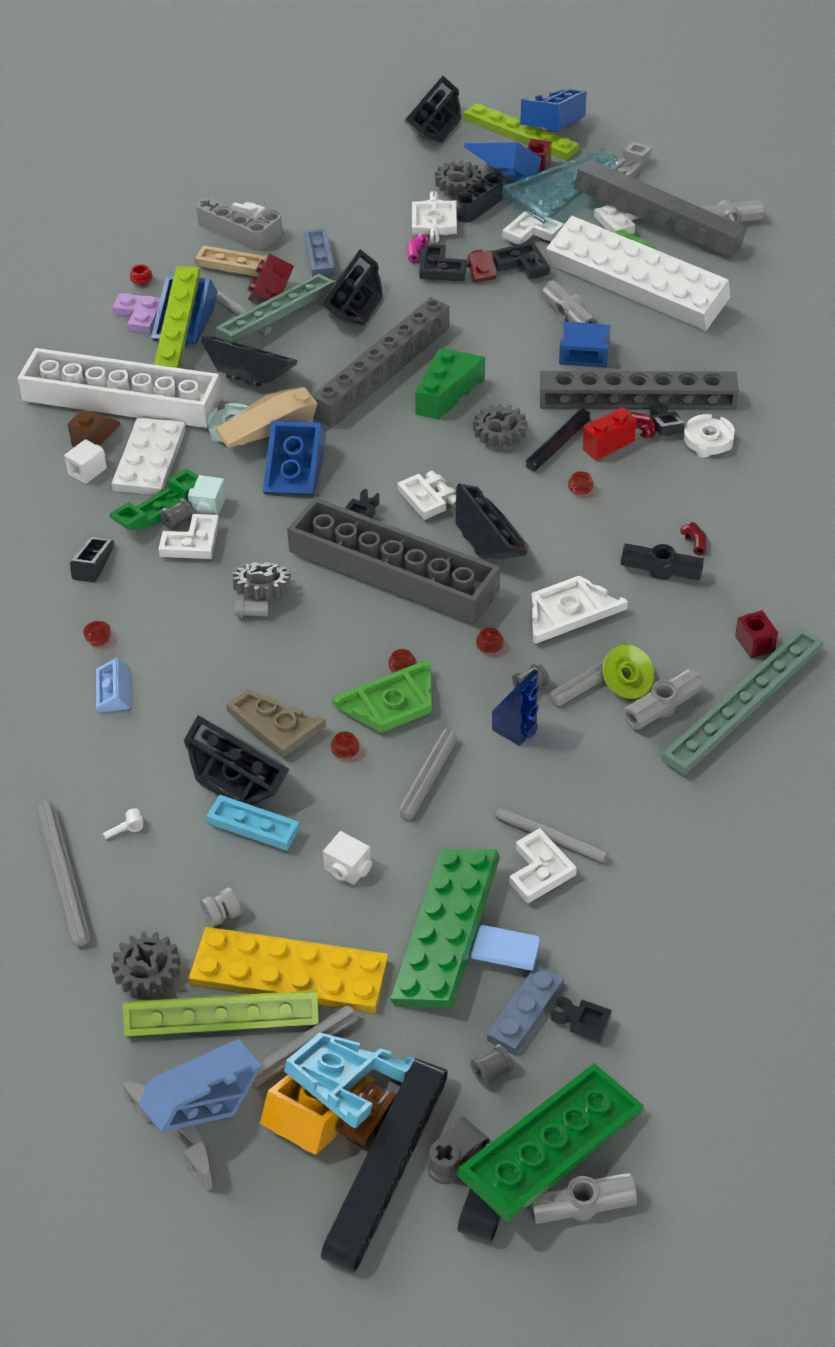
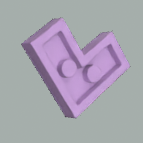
(140, 309)

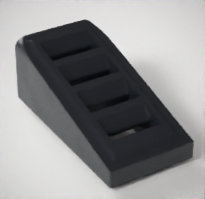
(89, 560)

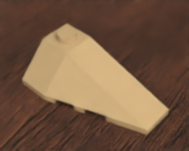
(256, 419)

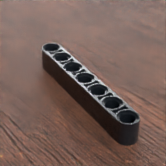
(384, 1165)

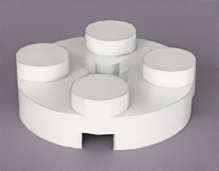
(717, 441)

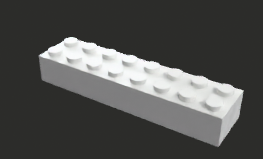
(639, 273)
(119, 387)

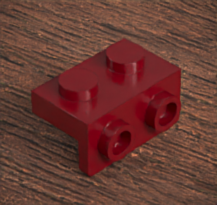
(271, 278)

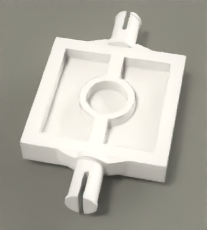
(434, 217)

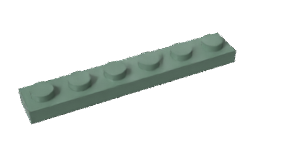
(274, 308)

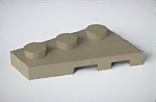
(272, 723)

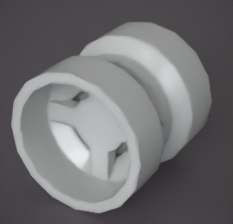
(221, 907)

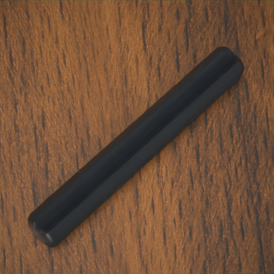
(558, 439)

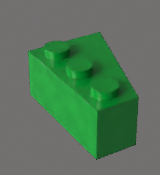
(446, 380)

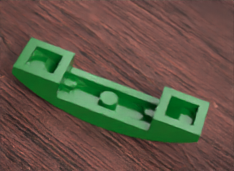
(148, 512)

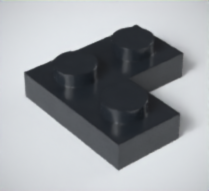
(522, 255)
(435, 266)

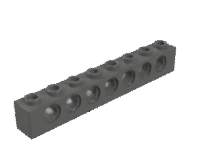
(381, 362)
(638, 389)

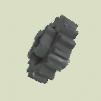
(457, 176)
(500, 425)
(261, 580)
(146, 964)

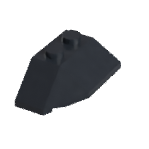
(436, 112)
(355, 290)
(245, 361)
(486, 525)
(231, 764)

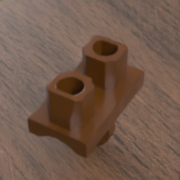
(381, 1104)

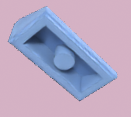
(113, 686)
(506, 947)

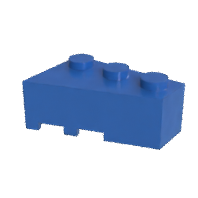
(555, 111)

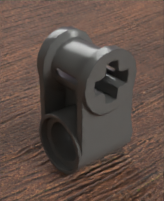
(454, 1149)

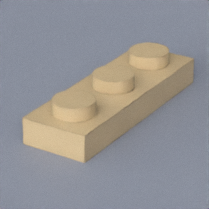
(228, 260)

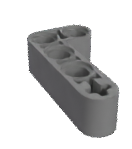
(238, 226)

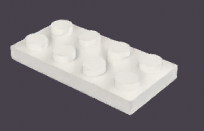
(148, 456)

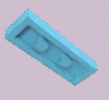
(253, 822)

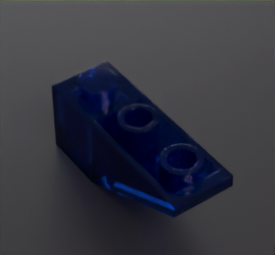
(517, 714)

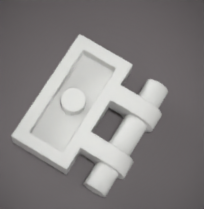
(422, 494)

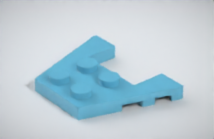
(333, 1065)

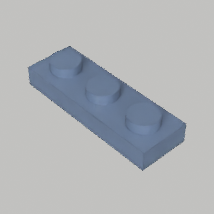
(319, 252)
(525, 1009)

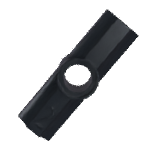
(662, 561)

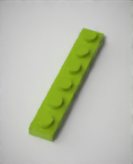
(511, 128)
(177, 317)
(220, 1013)

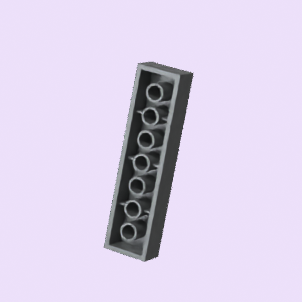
(394, 559)

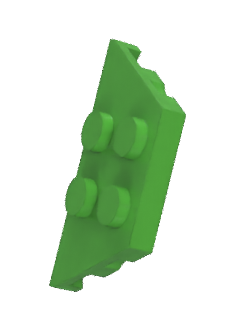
(390, 699)

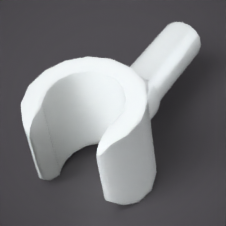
(133, 823)

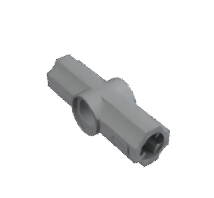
(738, 211)
(565, 305)
(663, 699)
(603, 1193)

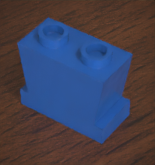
(584, 344)

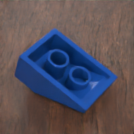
(507, 157)
(201, 312)
(294, 457)

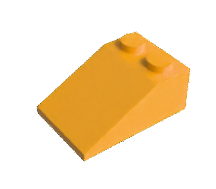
(300, 1115)

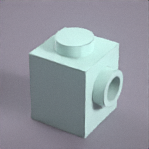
(207, 495)

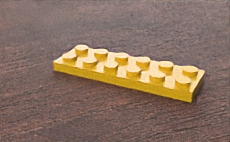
(274, 964)

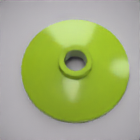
(637, 668)

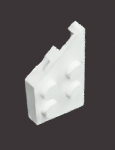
(570, 607)

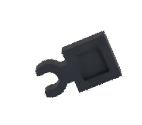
(666, 422)
(364, 506)
(586, 1019)

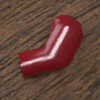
(647, 424)
(692, 530)

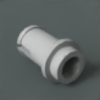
(251, 608)

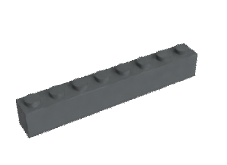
(660, 208)

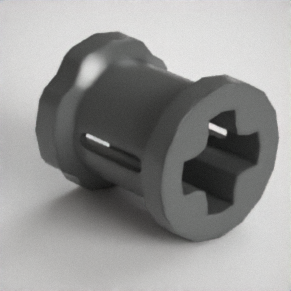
(176, 514)
(543, 677)
(492, 1065)

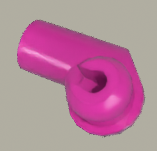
(415, 246)

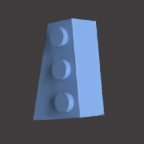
(201, 1088)

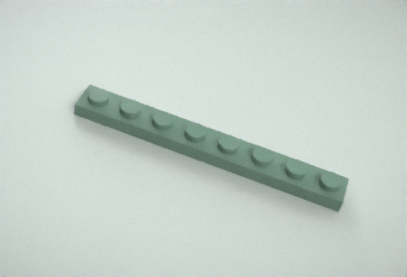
(741, 701)

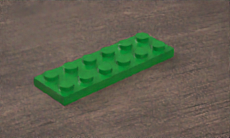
(445, 928)
(549, 1142)

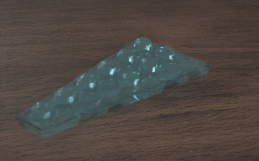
(552, 189)

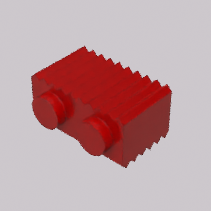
(609, 433)

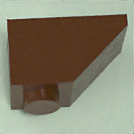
(91, 427)

